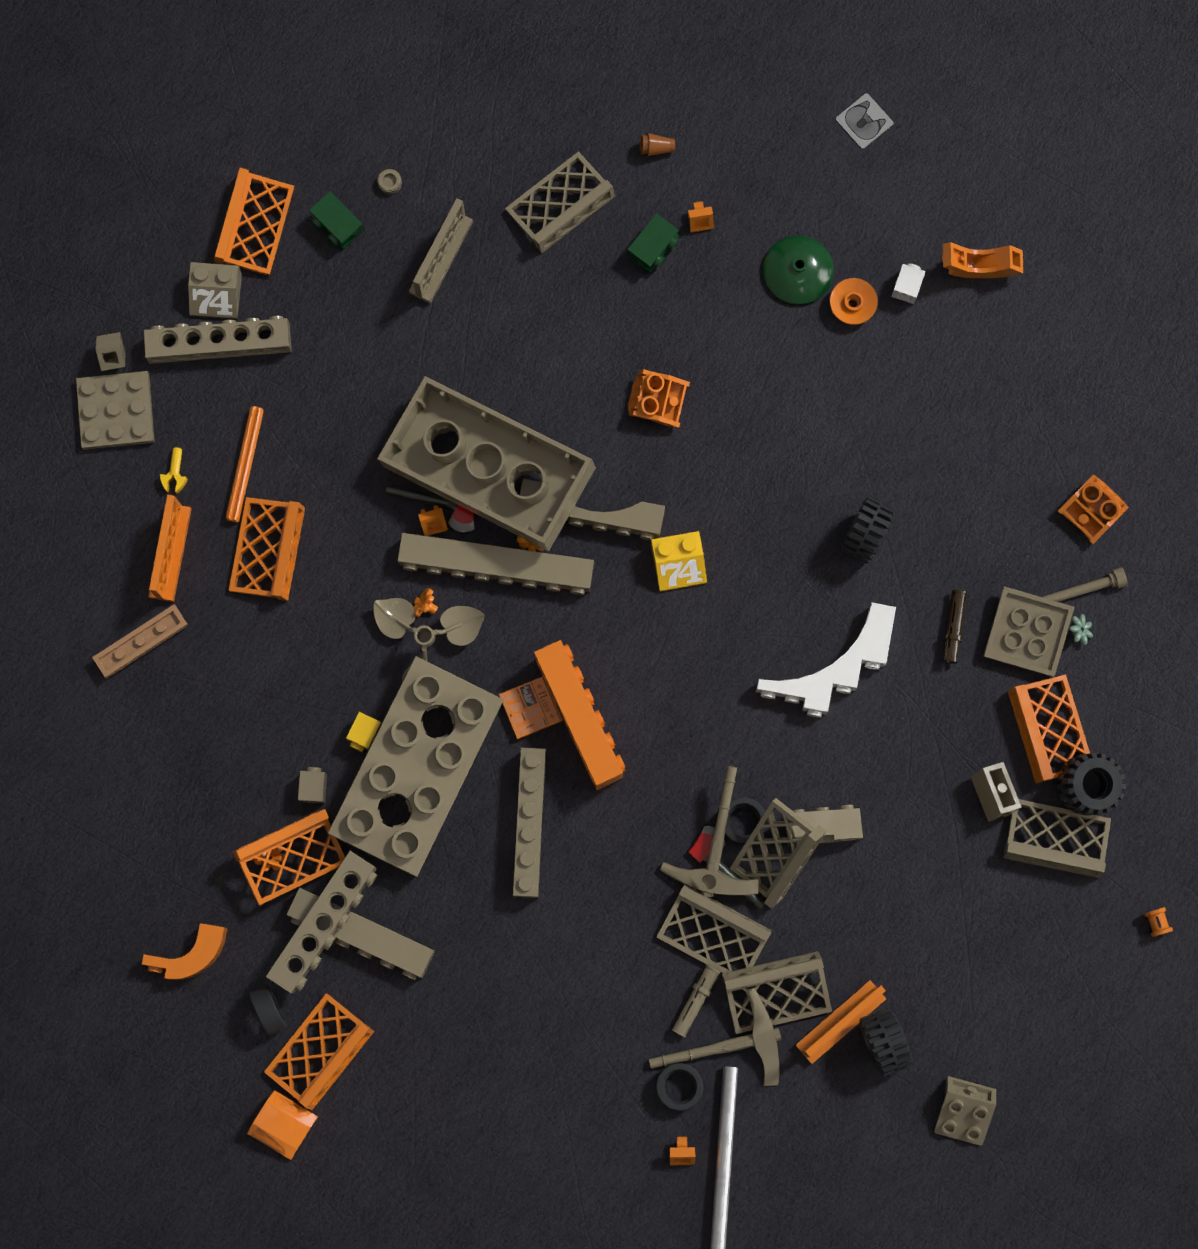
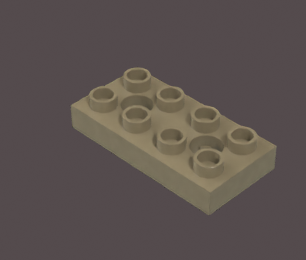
(487, 463)
(415, 766)

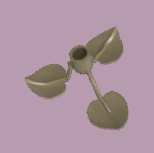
(396, 615)

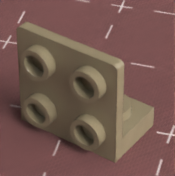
(966, 1111)

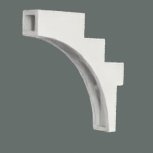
(816, 689)

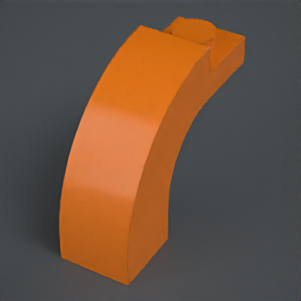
(982, 263)
(201, 957)

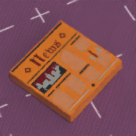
(530, 708)

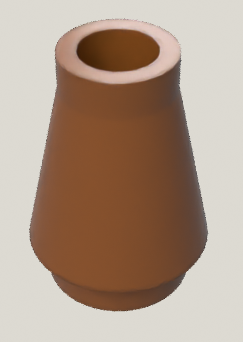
(655, 144)

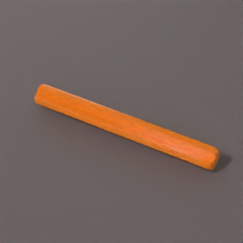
(244, 464)

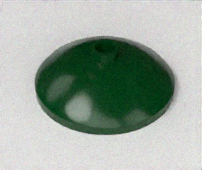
(794, 284)

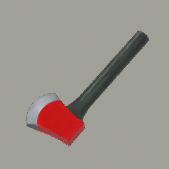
(461, 520)
(701, 852)

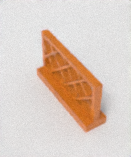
(234, 215)
(169, 550)
(286, 553)
(1030, 728)
(281, 837)
(841, 1021)
(334, 1066)

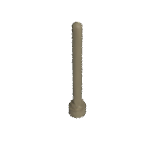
(1114, 579)

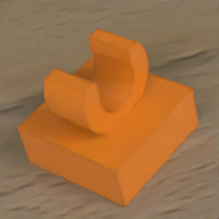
(700, 217)
(432, 521)
(682, 1154)

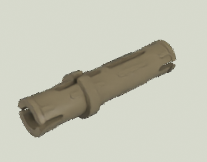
(696, 1000)

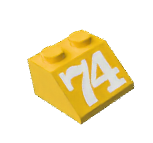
(679, 561)

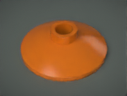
(855, 290)

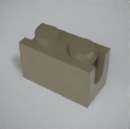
(995, 791)

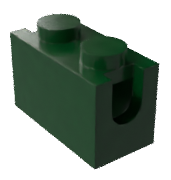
(336, 221)
(653, 243)

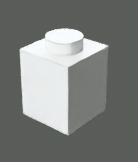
(908, 283)

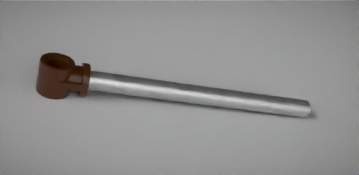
(724, 1158)

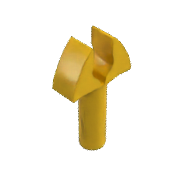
(174, 472)

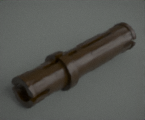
(953, 635)

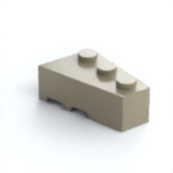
(839, 824)

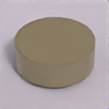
(389, 181)

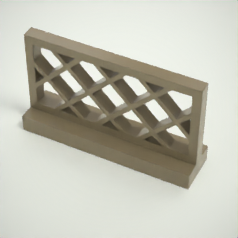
(575, 213)
(441, 253)
(1058, 858)
(796, 859)
(718, 912)
(778, 971)

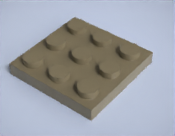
(115, 410)
(1028, 631)

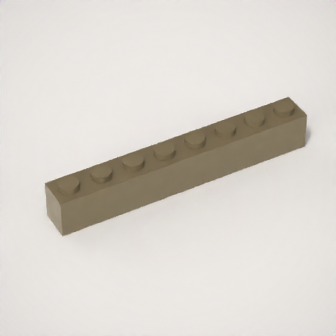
(495, 562)

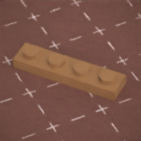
(140, 641)

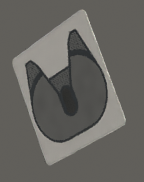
(864, 120)

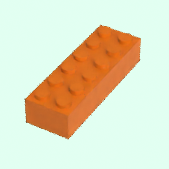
(578, 714)

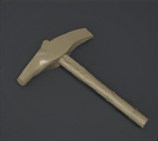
(711, 879)
(763, 1037)

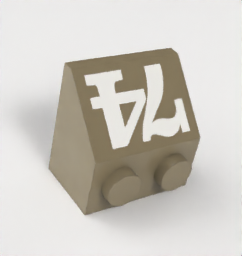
(214, 290)

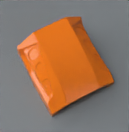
(657, 397)
(1093, 508)
(282, 1124)

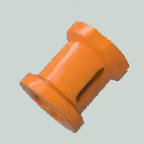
(1153, 922)

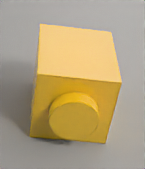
(363, 732)

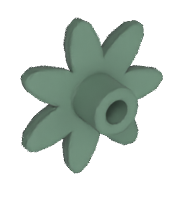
(1081, 628)

